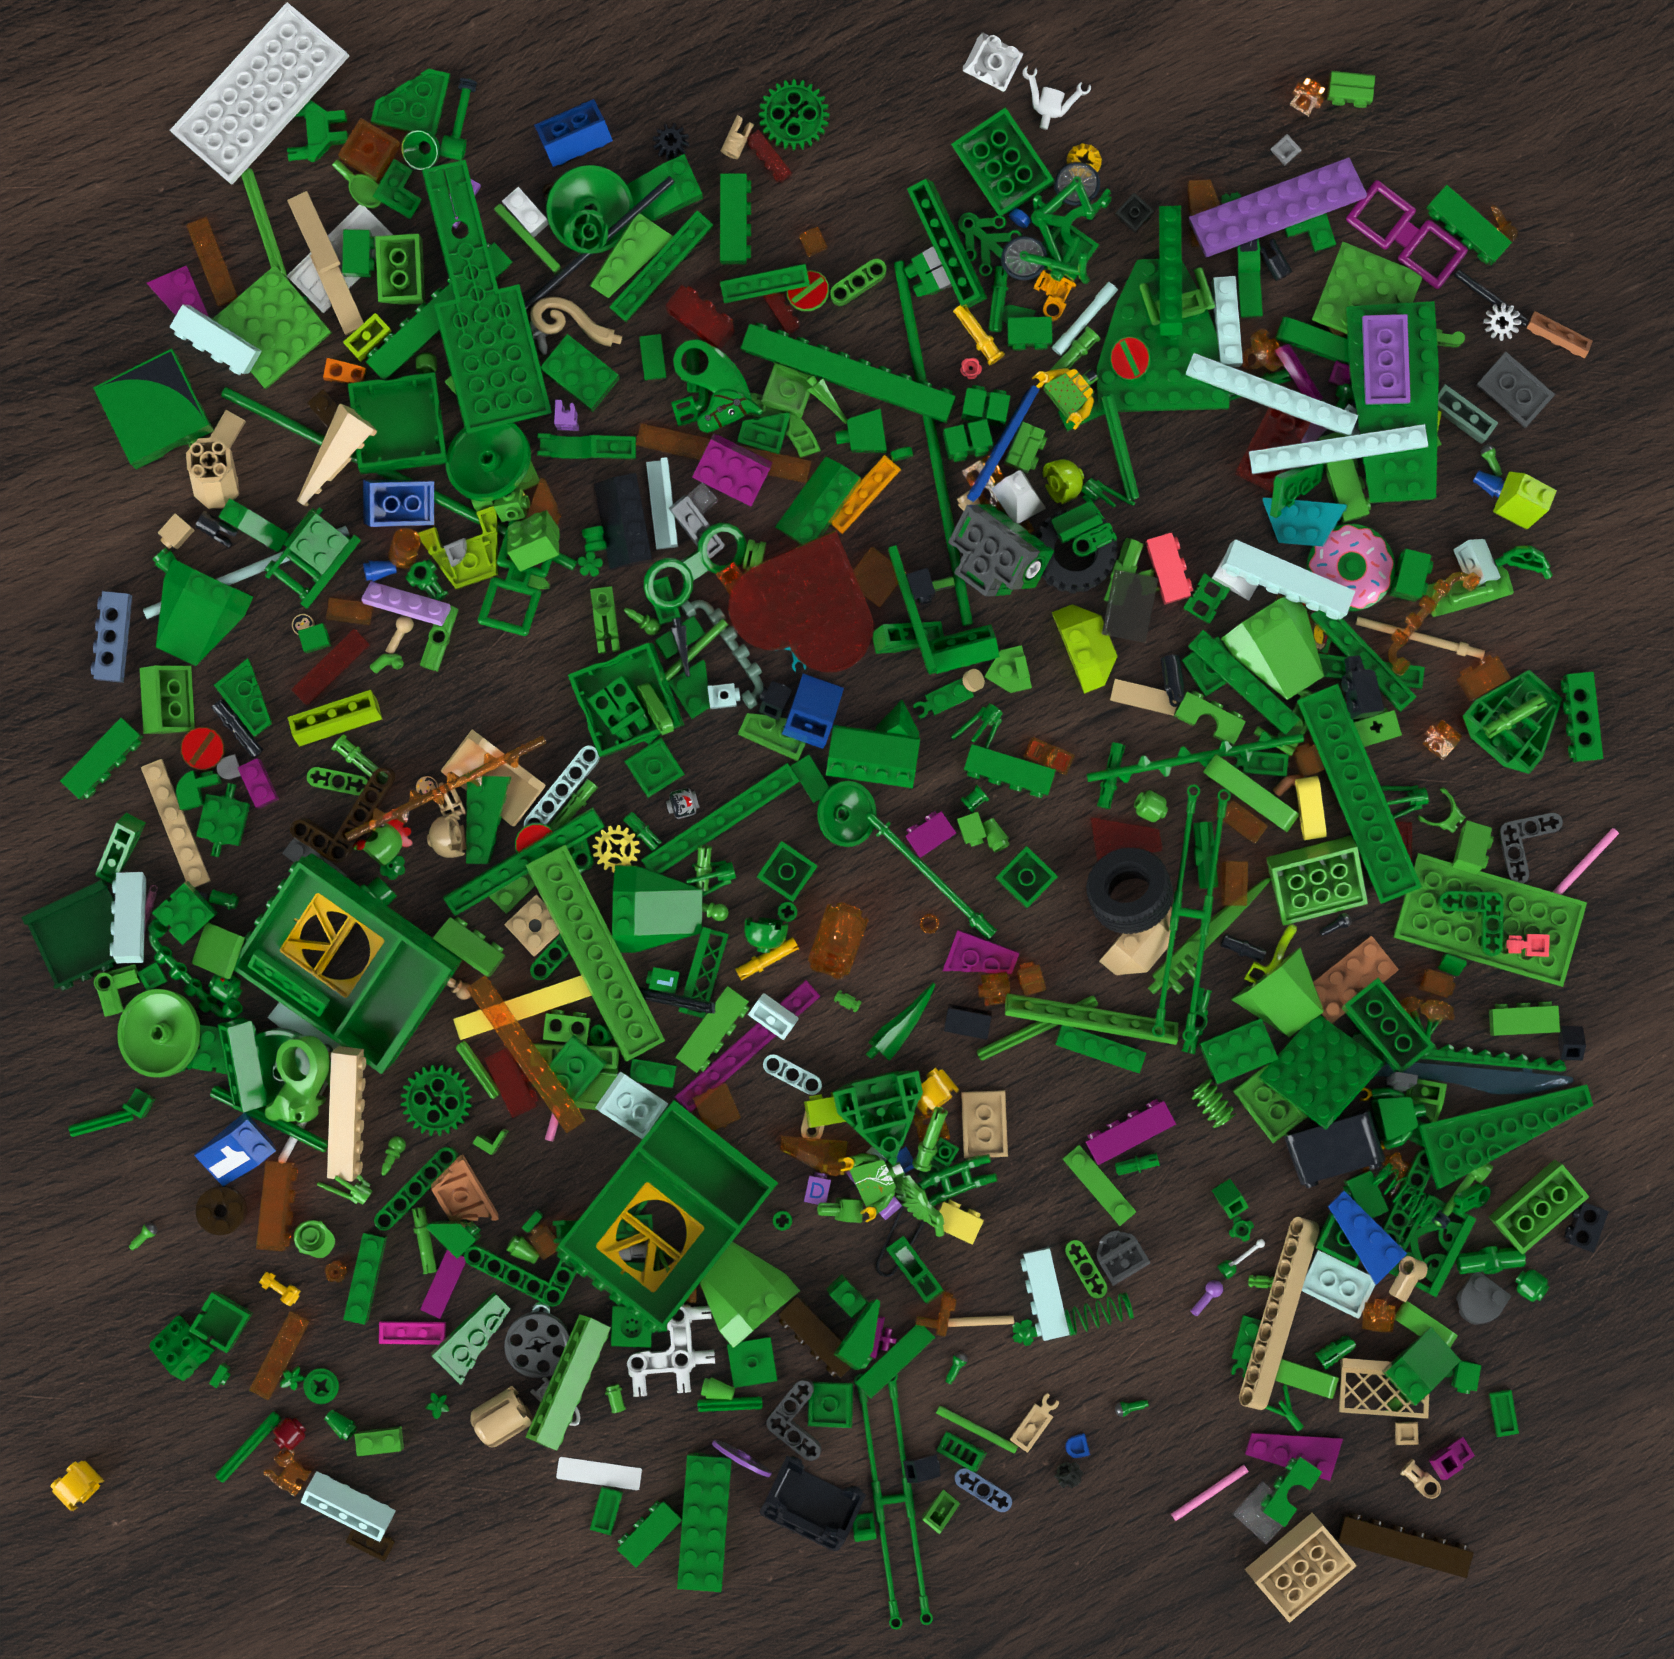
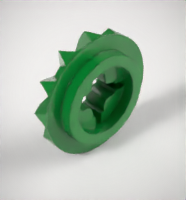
(323, 1396)

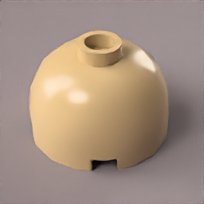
(447, 836)

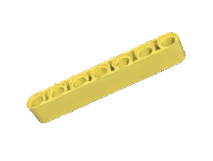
(526, 1006)

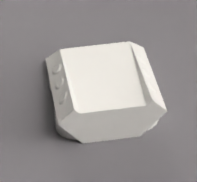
(992, 61)

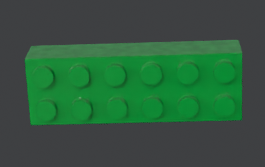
(704, 1522)

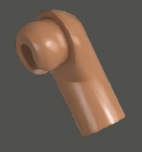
(1285, 784)

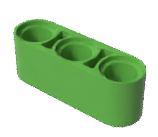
(863, 273)
(1419, 1322)
(1307, 1378)

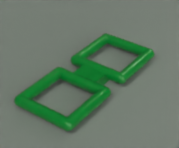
(515, 581)

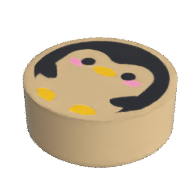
(301, 622)
(424, 784)

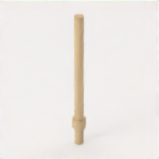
(1460, 648)

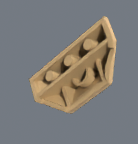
(1138, 951)

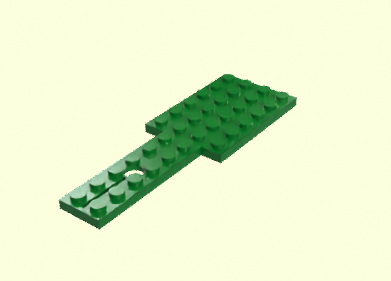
(483, 326)

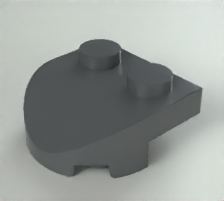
(1120, 1256)
(1481, 1299)

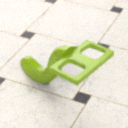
(1278, 955)

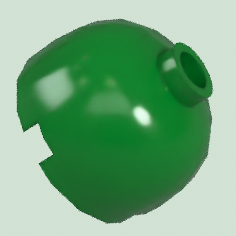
(585, 231)
(765, 933)

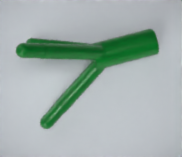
(1287, 1410)

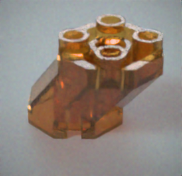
(837, 940)

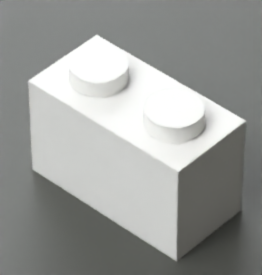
(525, 212)

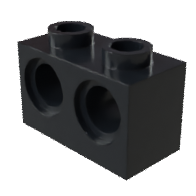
(921, 586)
(1592, 1228)

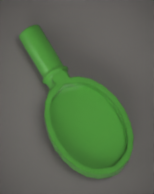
(360, 186)

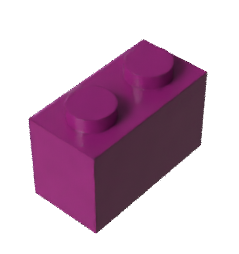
(258, 783)
(930, 834)

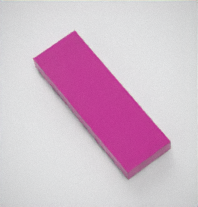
(411, 1332)

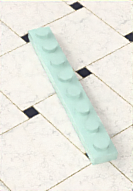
(1271, 395)
(1338, 449)

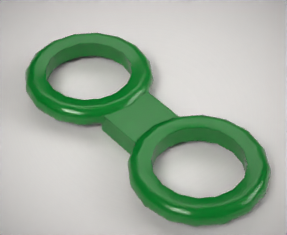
(693, 565)

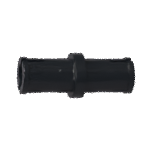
(1243, 947)

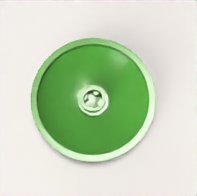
(158, 1033)

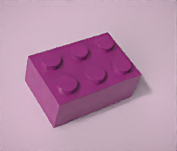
(732, 469)

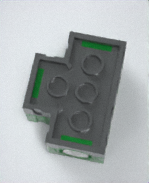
(997, 552)

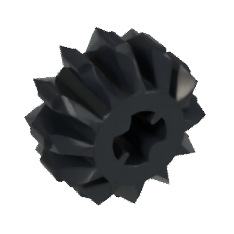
(663, 145)

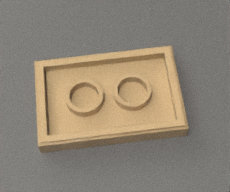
(984, 1123)

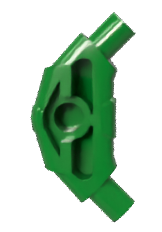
(1527, 558)

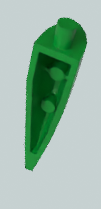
(895, 1032)

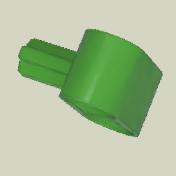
(844, 1209)

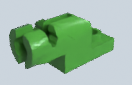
(605, 618)

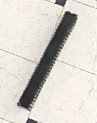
(679, 1001)

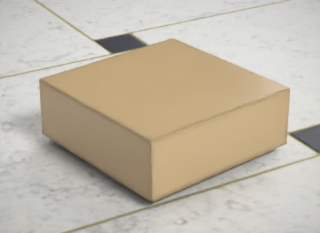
(1406, 1433)

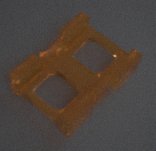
(922, 1129)

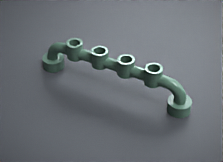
(740, 652)

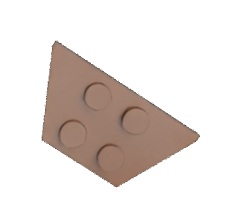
(462, 1193)

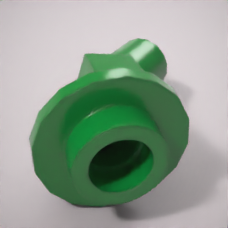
(1345, 394)

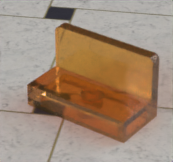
(1234, 883)

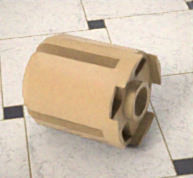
(500, 1418)

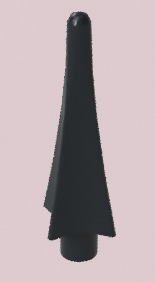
(680, 637)

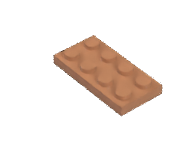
(1351, 976)

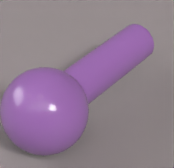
(1213, 1289)

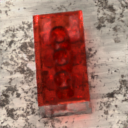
(1275, 431)

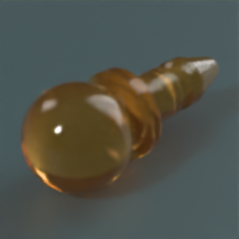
(1504, 226)

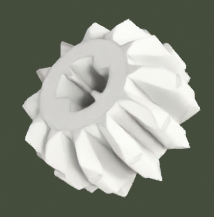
(1496, 325)

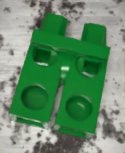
(620, 716)

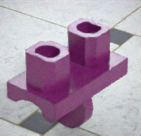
(879, 1337)

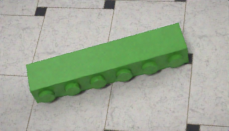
(568, 1382)

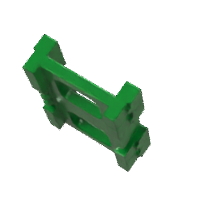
(1199, 594)

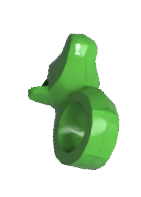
(299, 1096)

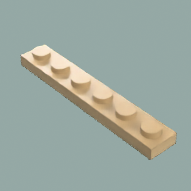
(175, 823)

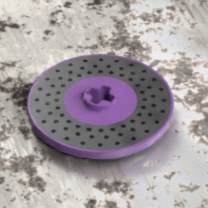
(741, 1458)

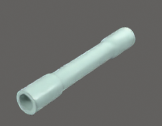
(1100, 300)

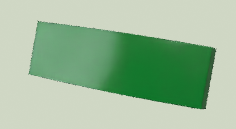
(915, 1270)

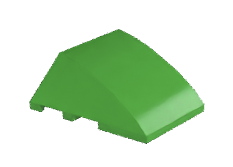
(1283, 996)

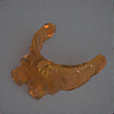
(1397, 1163)

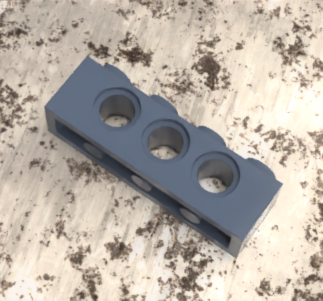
(116, 670)

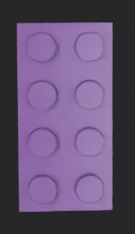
(1386, 359)

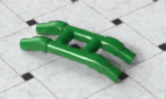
(969, 1182)

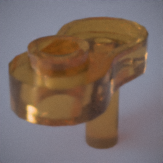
(947, 1304)

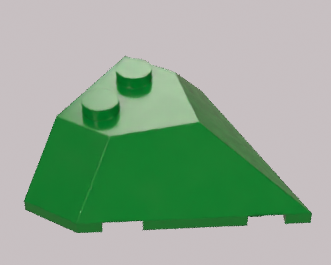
(881, 1108)

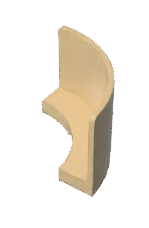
(523, 786)

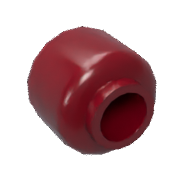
(289, 1433)

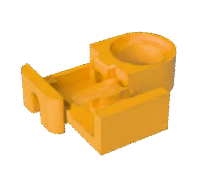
(1057, 290)

